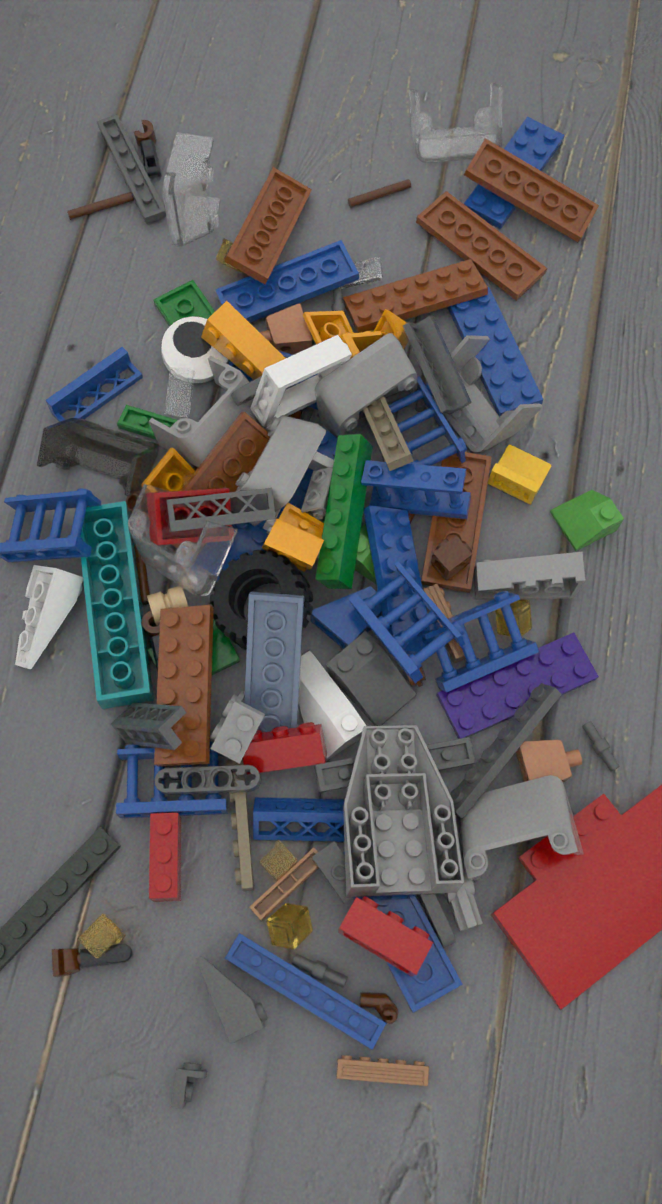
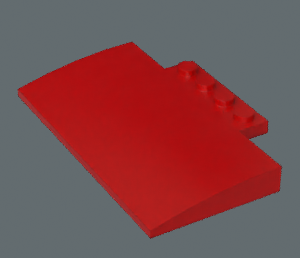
(592, 906)

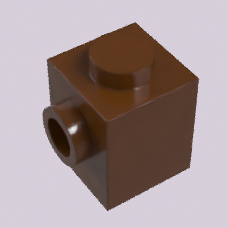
(451, 557)

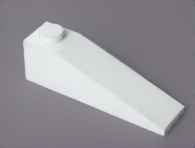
(51, 599)
(326, 704)

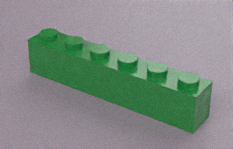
(344, 513)

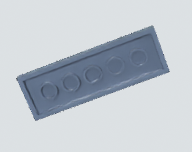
(274, 657)

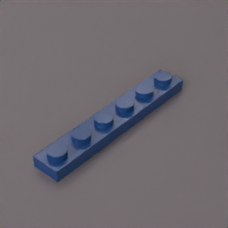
(305, 991)

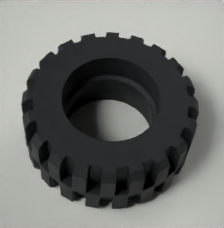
(244, 577)

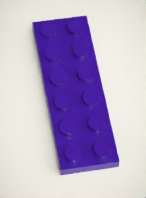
(502, 692)

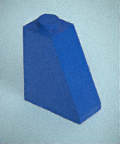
(341, 620)

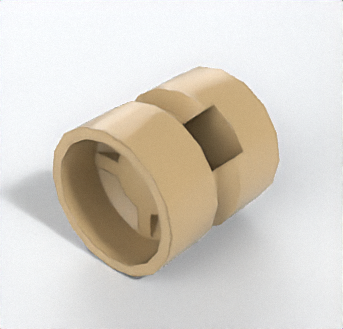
(174, 598)

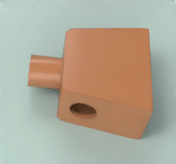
(288, 330)
(545, 759)

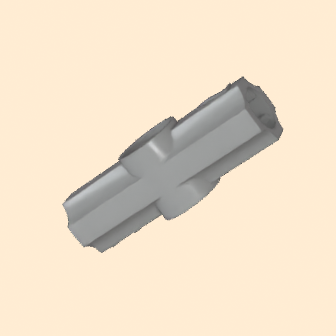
(464, 904)

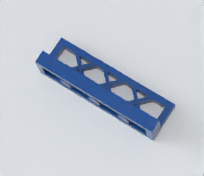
(90, 385)
(301, 810)

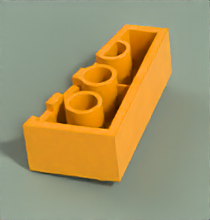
(240, 341)

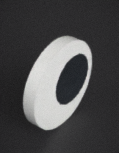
(187, 350)

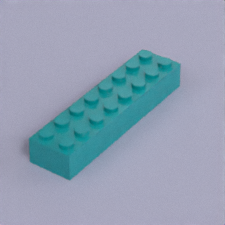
(114, 608)

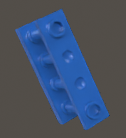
(457, 445)
(418, 489)
(53, 546)
(397, 643)
(496, 658)
(183, 806)

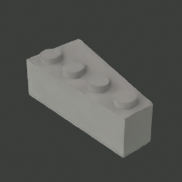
(531, 577)

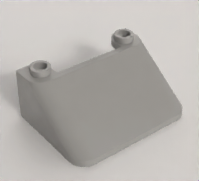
(515, 816)

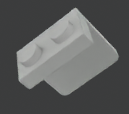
(236, 731)

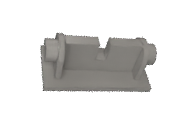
(318, 493)

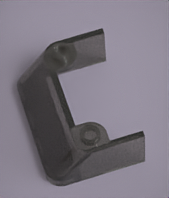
(99, 449)

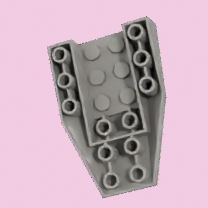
(399, 819)

